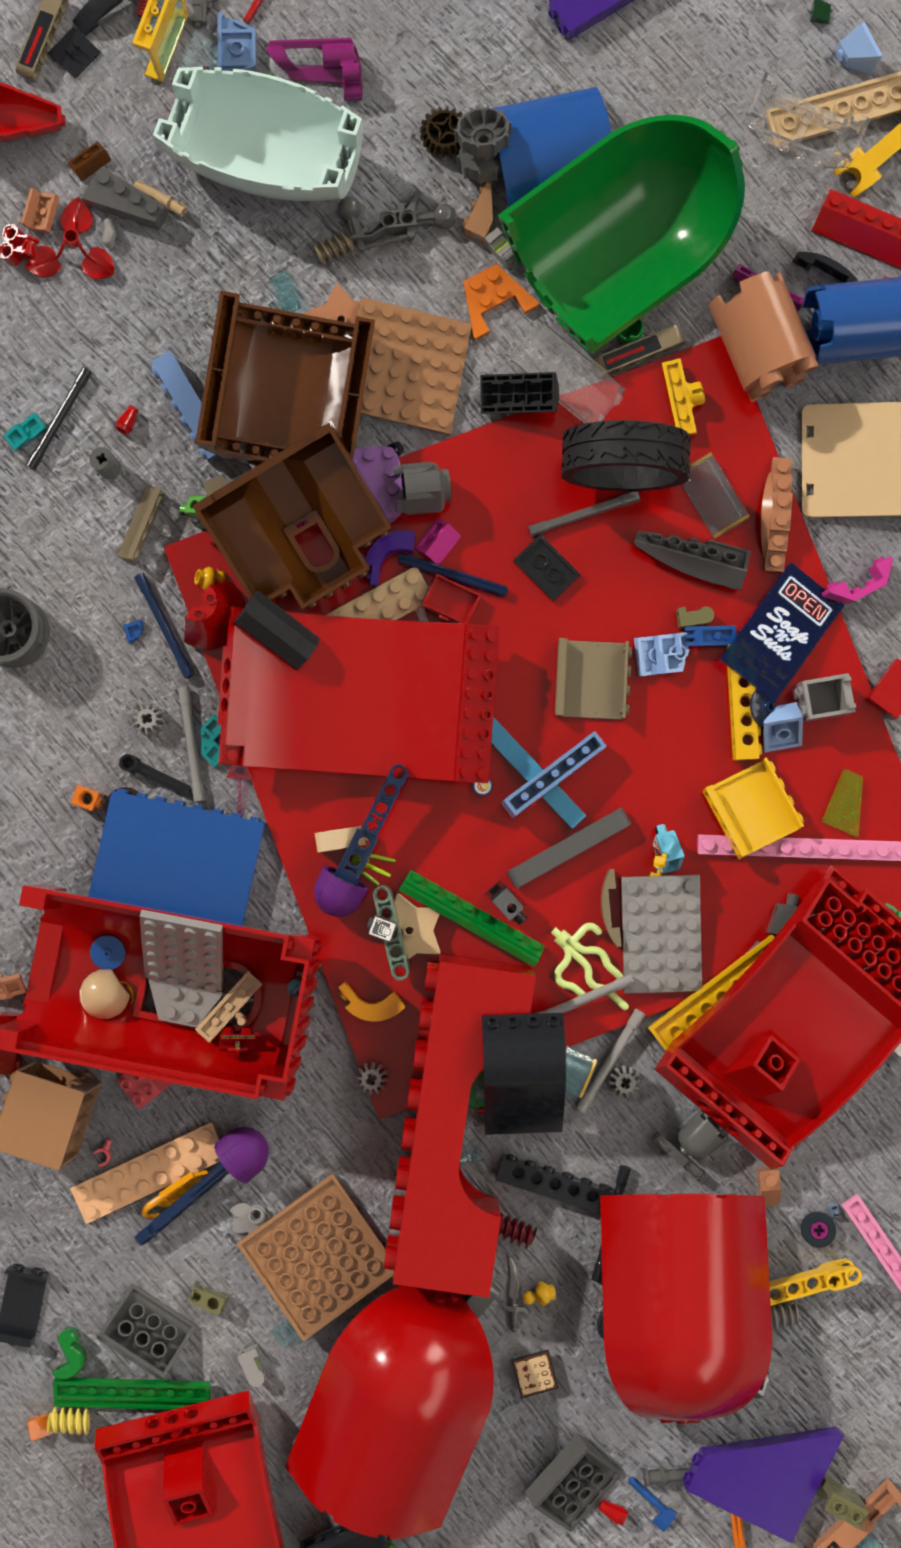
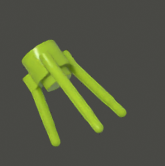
(356, 859)

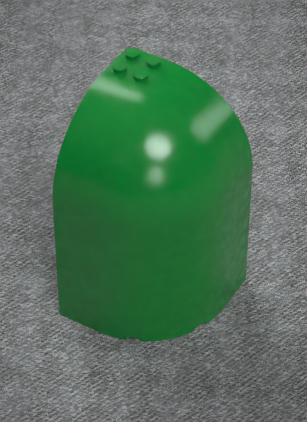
(627, 223)

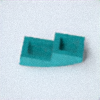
(25, 432)

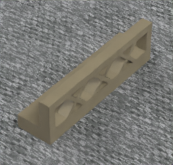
(141, 524)

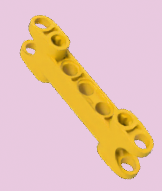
(865, 165)
(827, 1276)

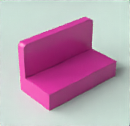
(438, 541)

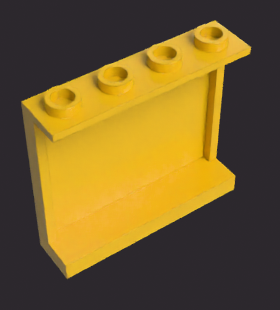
(753, 808)

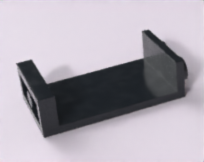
(22, 1304)

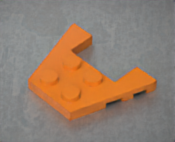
(491, 290)

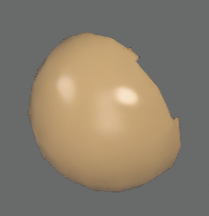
(103, 994)

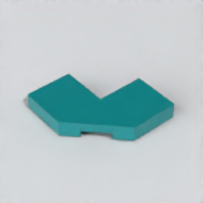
(209, 734)

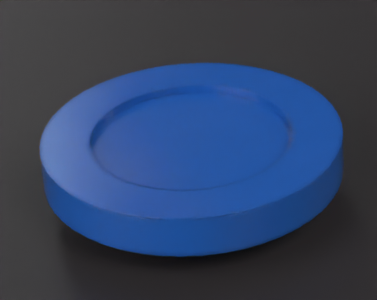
(108, 952)

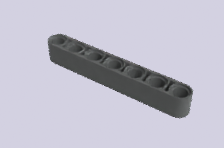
(568, 847)

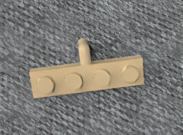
(229, 1007)

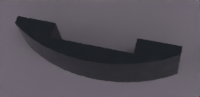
(92, 12)
(824, 263)

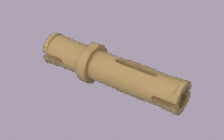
(168, 201)

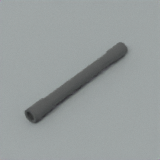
(545, 526)

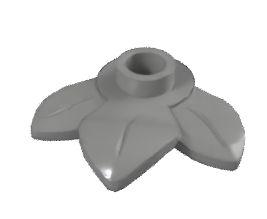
(245, 1217)

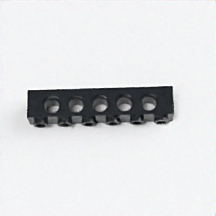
(542, 1187)

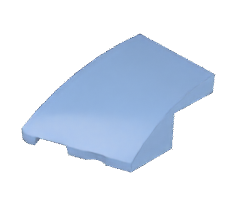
(661, 653)

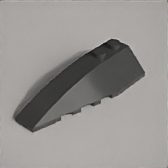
(707, 561)

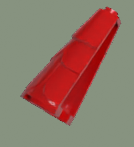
(27, 115)

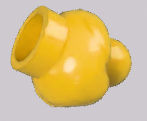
(209, 576)
(543, 1294)

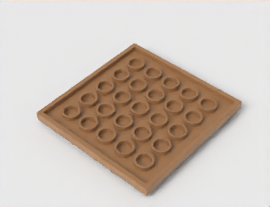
(413, 366)
(317, 1257)

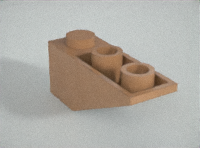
(481, 218)

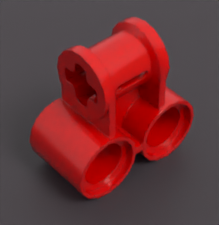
(17, 246)

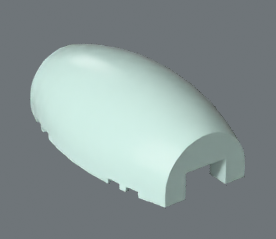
(261, 135)

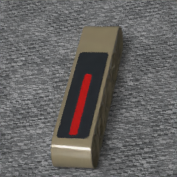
(40, 38)
(641, 350)

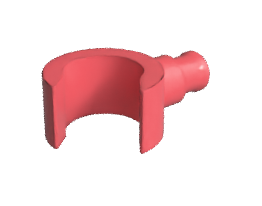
(105, 1148)

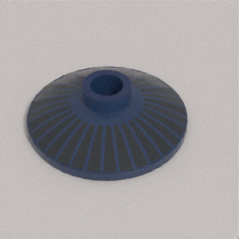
(760, 707)

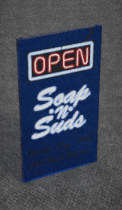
(781, 632)

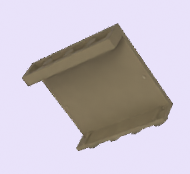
(592, 679)

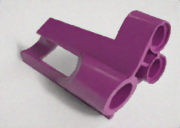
(339, 65)

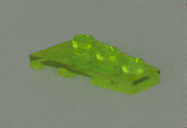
(845, 804)

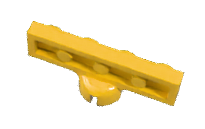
(682, 395)

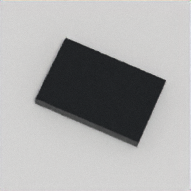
(546, 568)

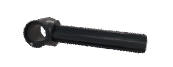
(154, 775)

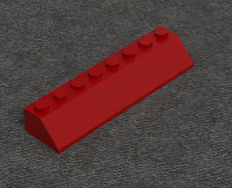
(860, 227)

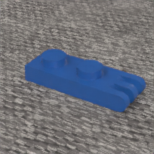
(710, 635)

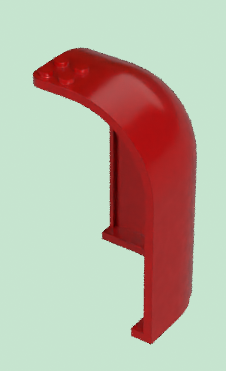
(685, 1302)
(396, 1414)

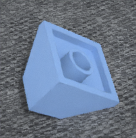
(859, 50)
(783, 728)

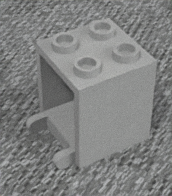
(825, 697)

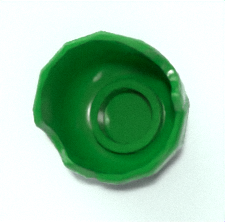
(632, 333)

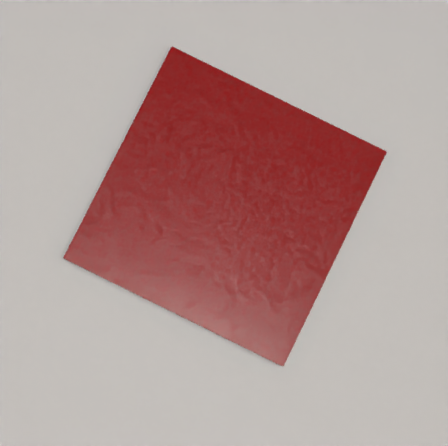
(653, 759)

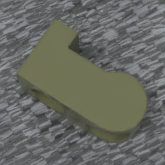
(694, 618)
(208, 1299)

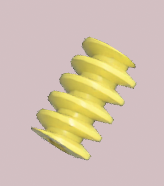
(68, 1421)

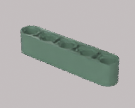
(398, 940)

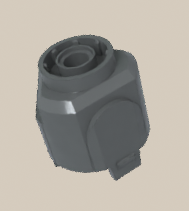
(424, 488)

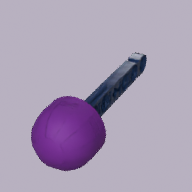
(340, 890)
(241, 1153)

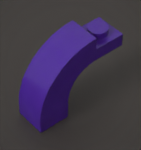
(394, 542)

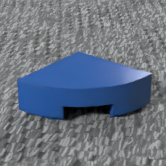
(133, 630)

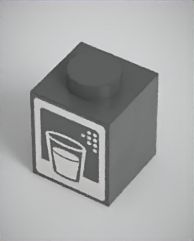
(382, 927)

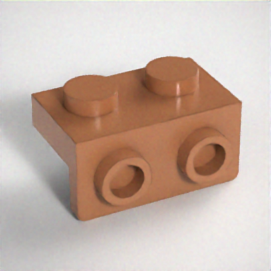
(39, 211)

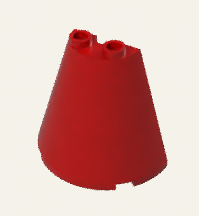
(208, 624)

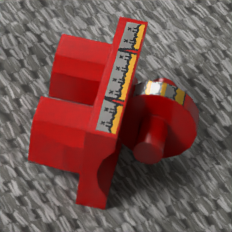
(237, 1042)

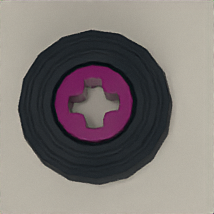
(812, 1221)

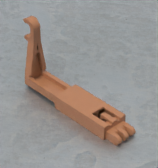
(877, 1504)

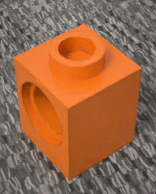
(79, 796)

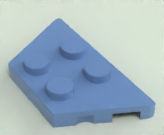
(235, 45)

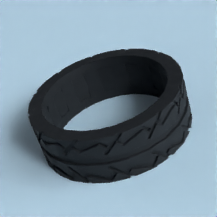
(626, 455)

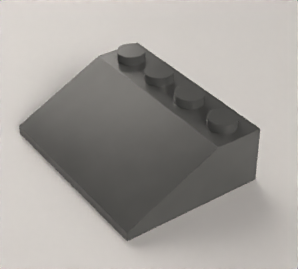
(146, 1332)
(573, 1483)

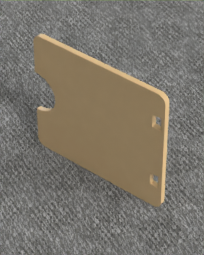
(852, 460)

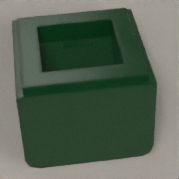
(820, 12)

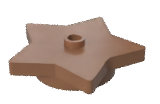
(338, 307)

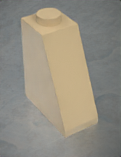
(337, 839)

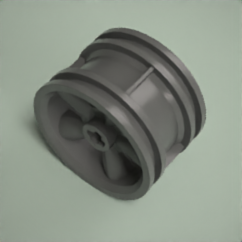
(32, 646)

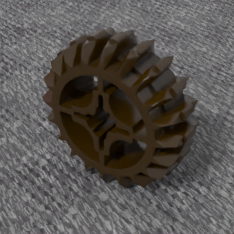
(432, 124)

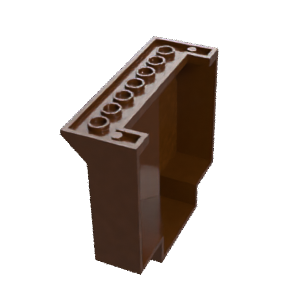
(259, 512)

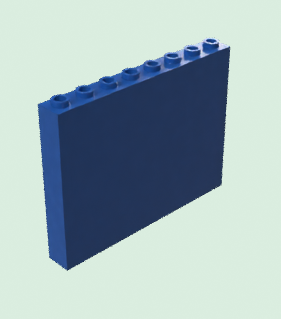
(177, 857)

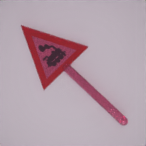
(239, 772)

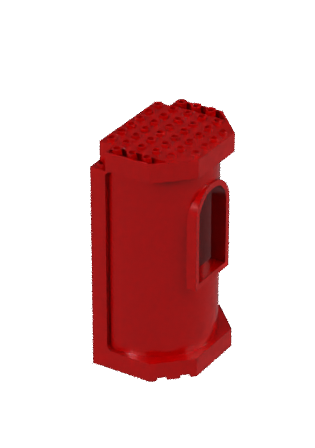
(136, 1040)

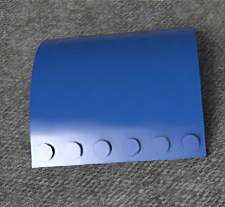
(549, 136)

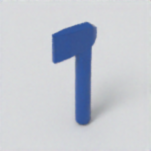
(666, 1514)

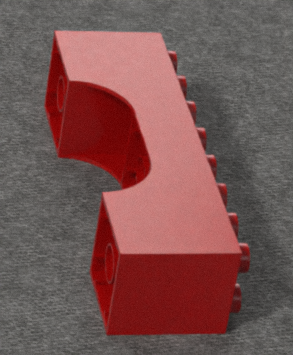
(442, 1219)

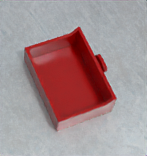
(450, 600)
(887, 691)

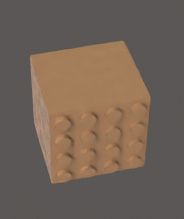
(47, 1114)

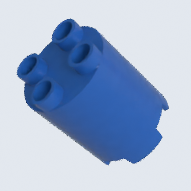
(855, 320)

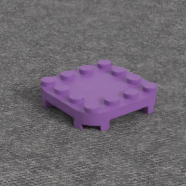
(376, 467)

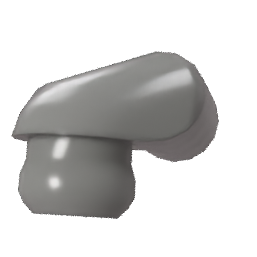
(109, 233)

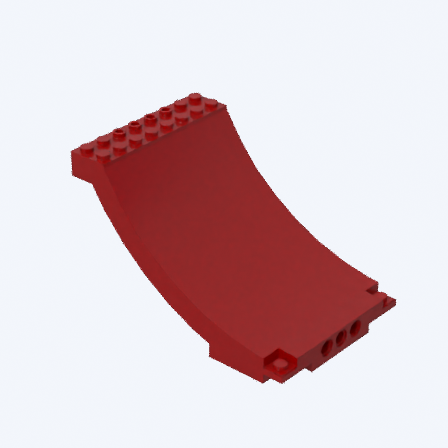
(363, 699)
(798, 1023)
(190, 1478)

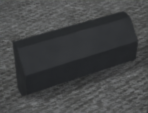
(519, 393)
(277, 630)

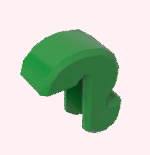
(74, 1353)

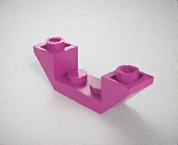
(879, 572)

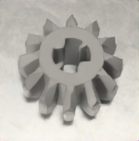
(148, 711)
(378, 1080)
(631, 1082)

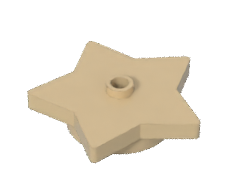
(423, 923)

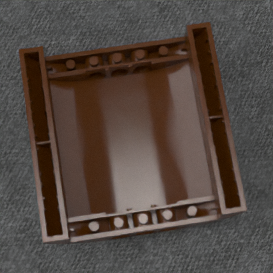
(280, 379)

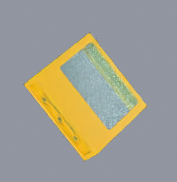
(160, 33)

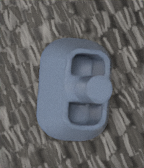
(834, 1210)

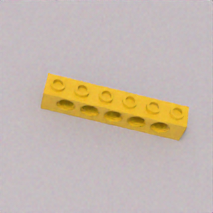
(737, 711)

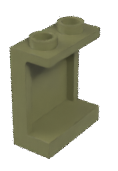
(842, 1502)

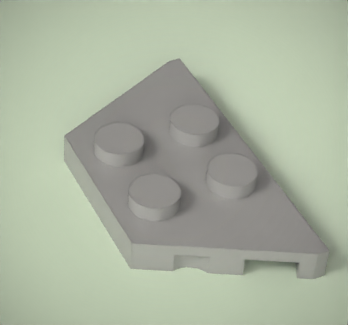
(181, 1003)

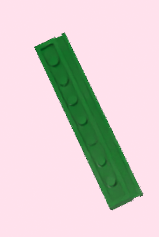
(472, 918)
(129, 1393)

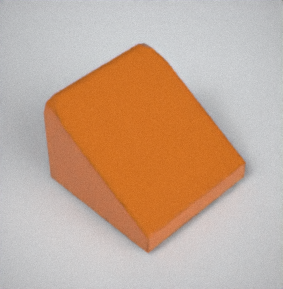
(38, 1427)

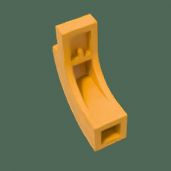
(371, 1011)

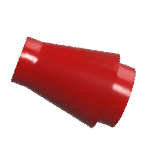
(126, 421)
(614, 1512)

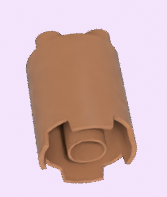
(764, 335)

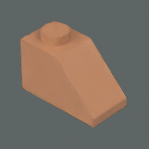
(768, 1184)

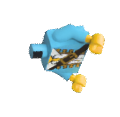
(667, 850)

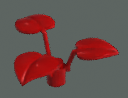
(73, 218)

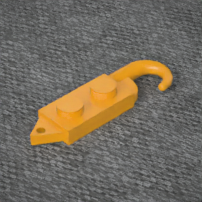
(172, 1193)

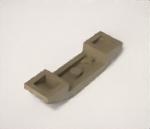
(609, 883)

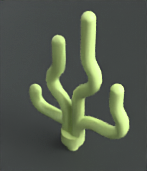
(571, 949)

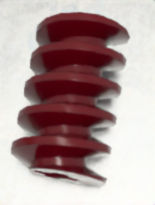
(517, 1231)

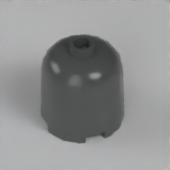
(700, 1136)

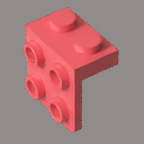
(141, 1089)

